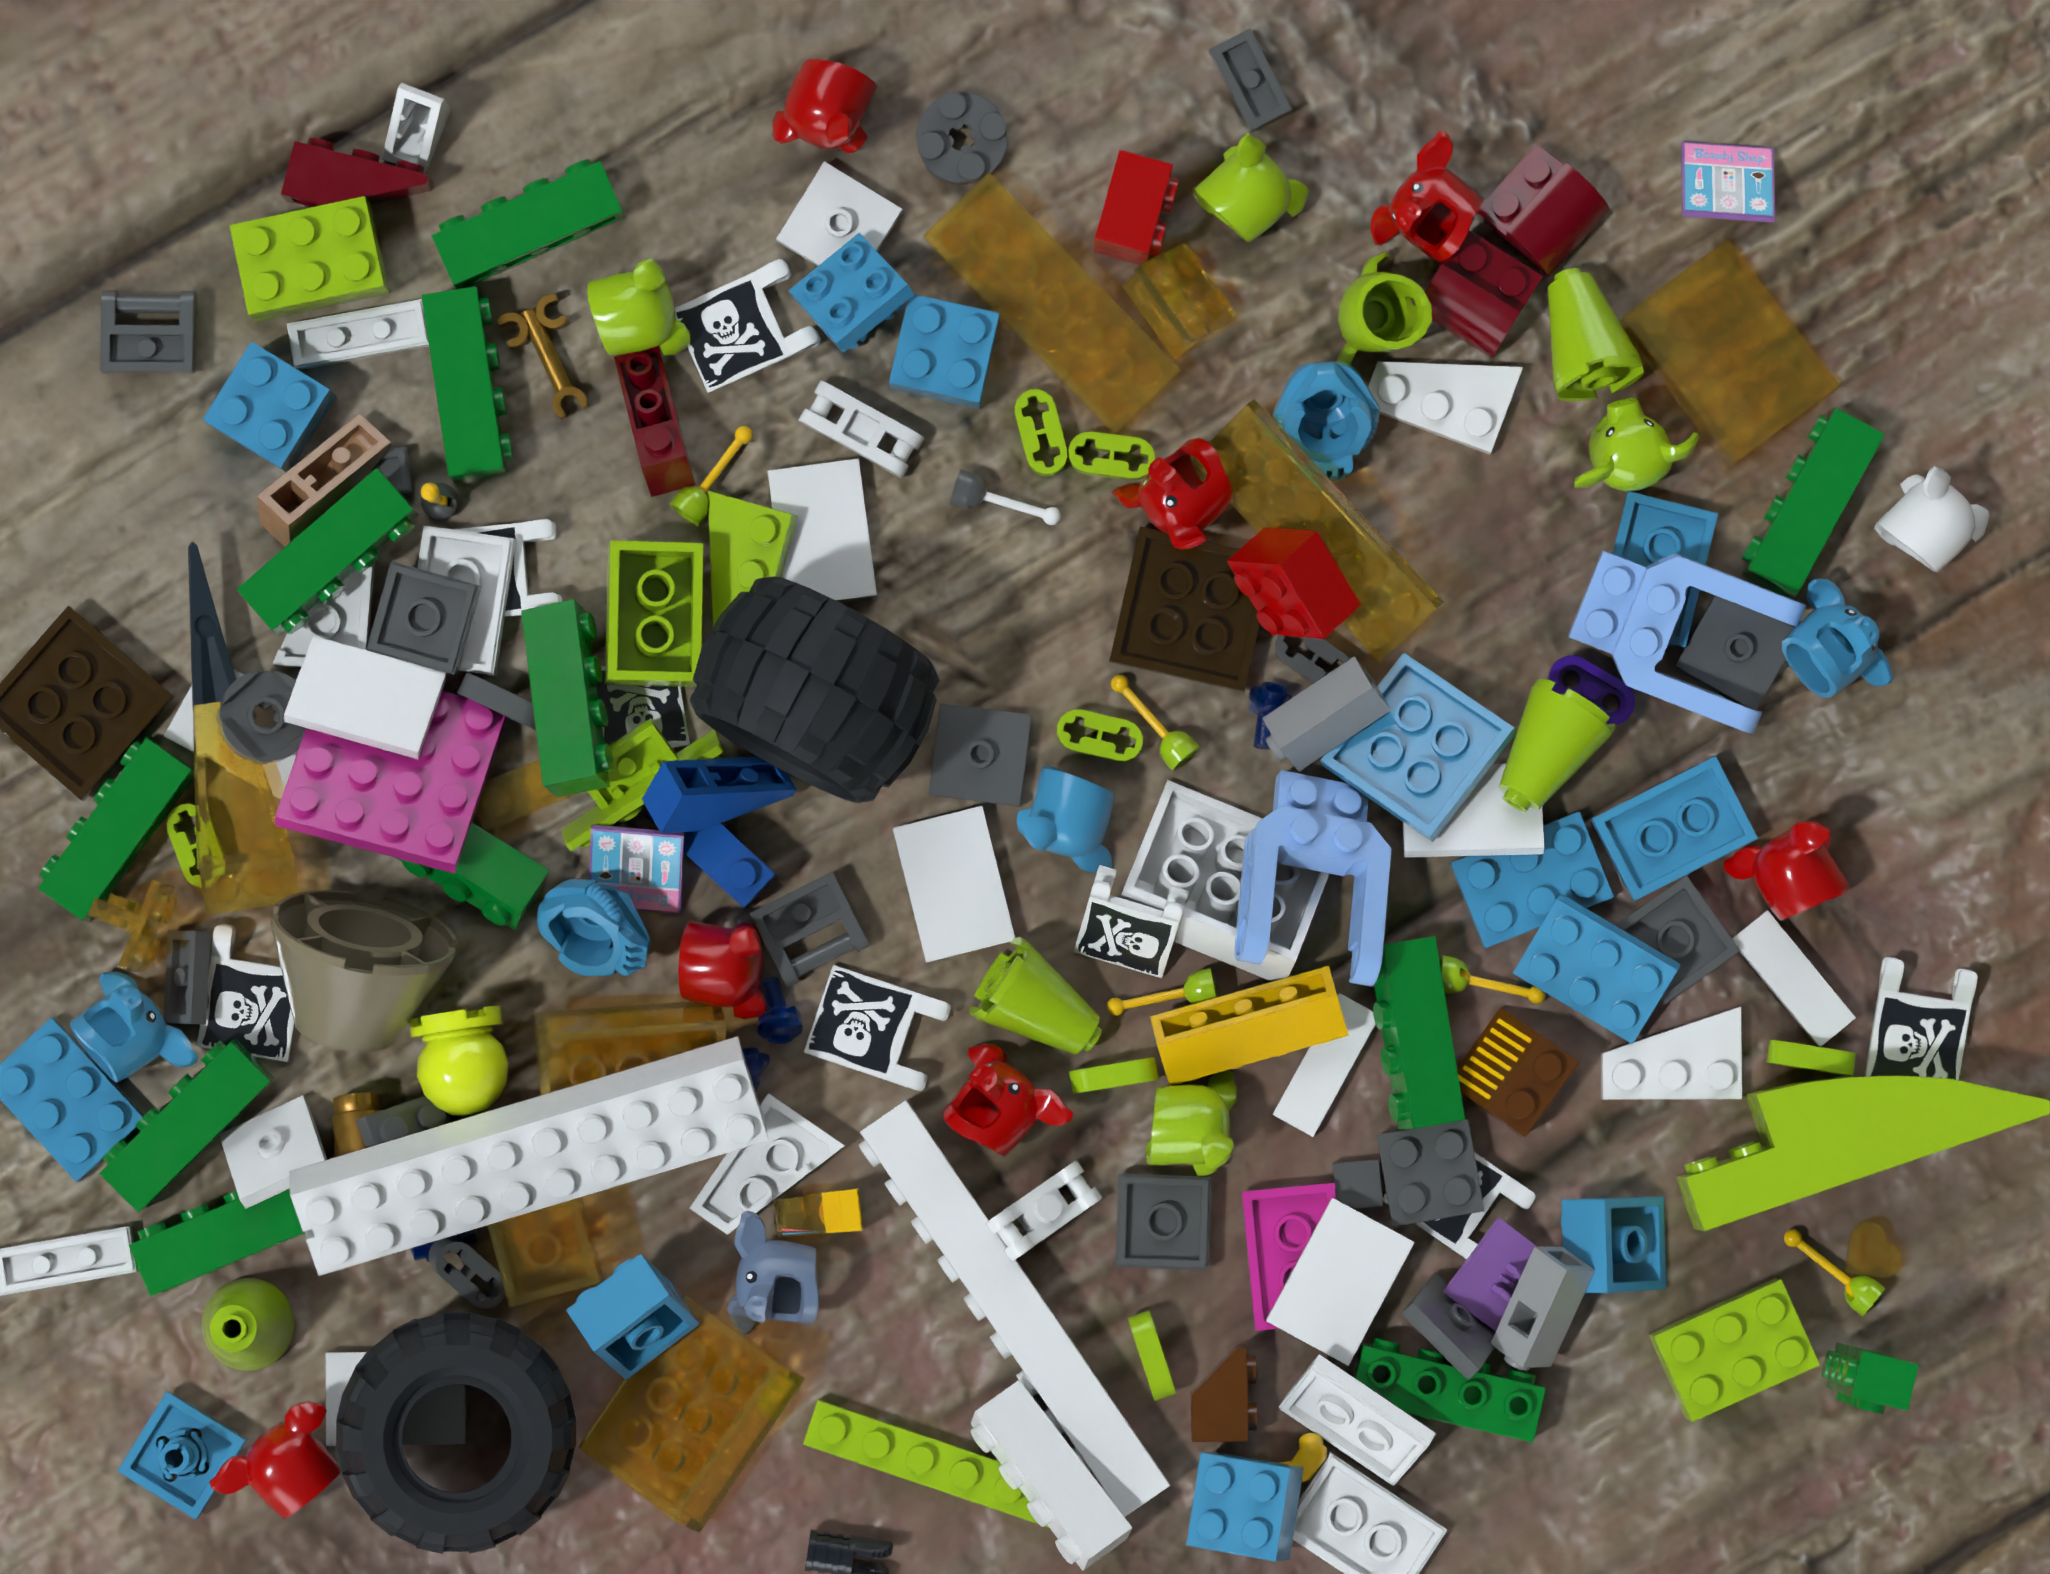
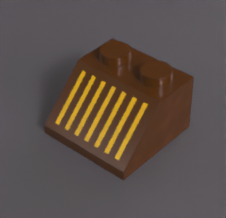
(1513, 1072)

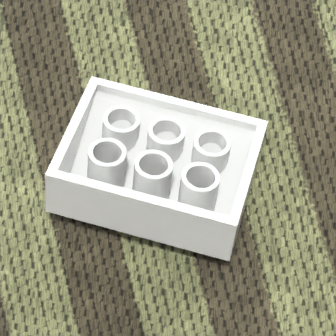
(1200, 849)

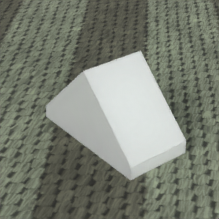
(415, 126)

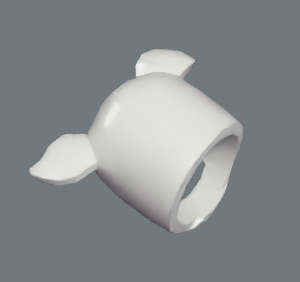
(1932, 520)

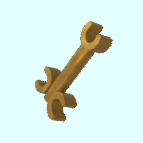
(534, 324)

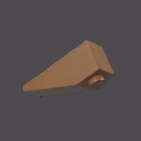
(321, 479)

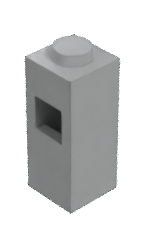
(1325, 715)
(1542, 1307)

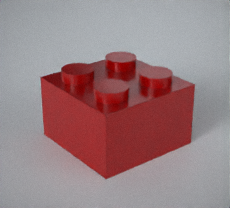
(1133, 208)
(1293, 583)

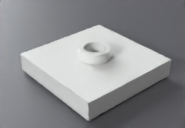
(835, 212)
(270, 1147)

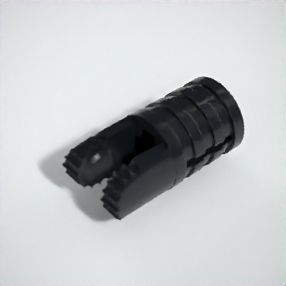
(836, 1554)

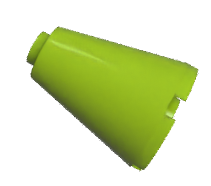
(1587, 340)
(1551, 744)
(1035, 1001)
(264, 1321)

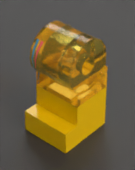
(819, 1213)

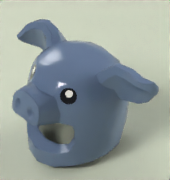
(773, 1279)

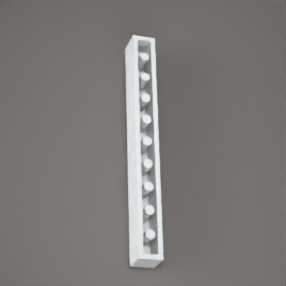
(1013, 1307)

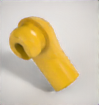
(1310, 1455)

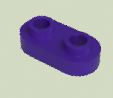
(1593, 686)

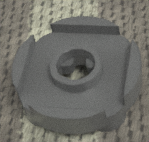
(953, 113)
(237, 718)

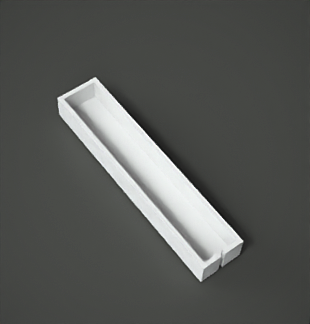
(527, 1156)

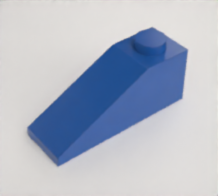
(711, 791)
(727, 862)

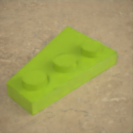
(744, 546)

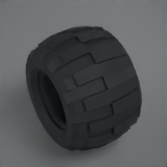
(815, 689)
(442, 1352)

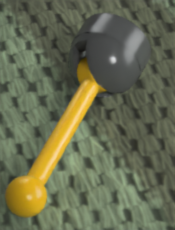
(438, 496)

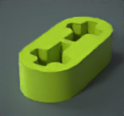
(1030, 435)
(1113, 444)
(1102, 724)
(182, 843)
(1811, 1057)
(1113, 1075)
(1151, 1355)

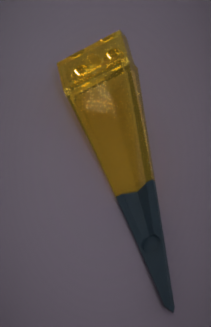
(239, 848)

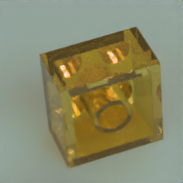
(545, 1252)

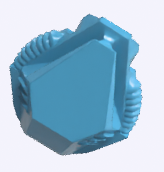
(1328, 414)
(593, 928)

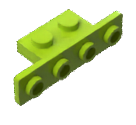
(635, 764)

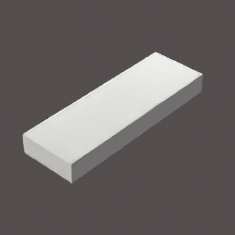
(358, 334)
(1793, 979)
(1324, 1071)
(66, 1260)

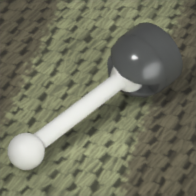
(971, 491)

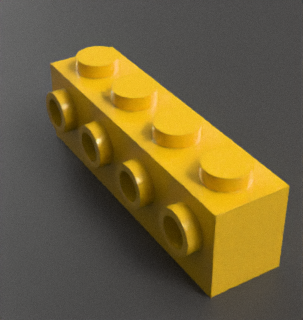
(1249, 1026)

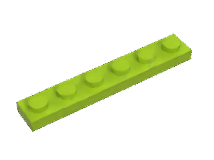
(914, 1458)

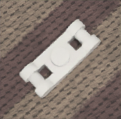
(861, 429)
(1043, 1210)

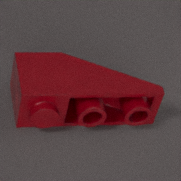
(324, 176)
(654, 421)

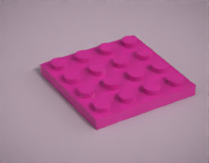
(393, 801)

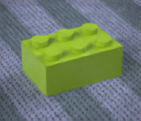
(309, 259)
(653, 613)
(1733, 1349)

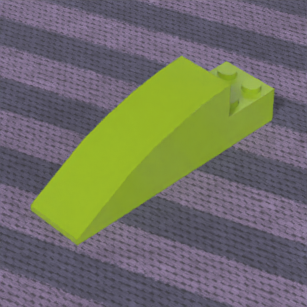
(1841, 1132)

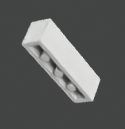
(1049, 1476)

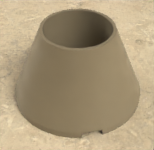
(357, 965)

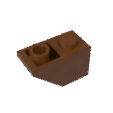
(1221, 1400)

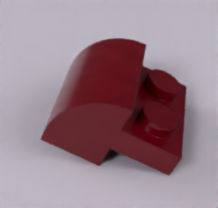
(1543, 209)
(1480, 293)

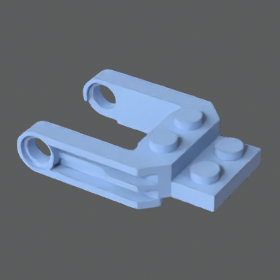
(1634, 613)
(1321, 829)

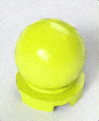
(461, 1062)

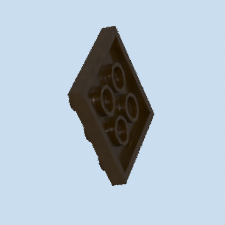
(1185, 614)
(78, 703)

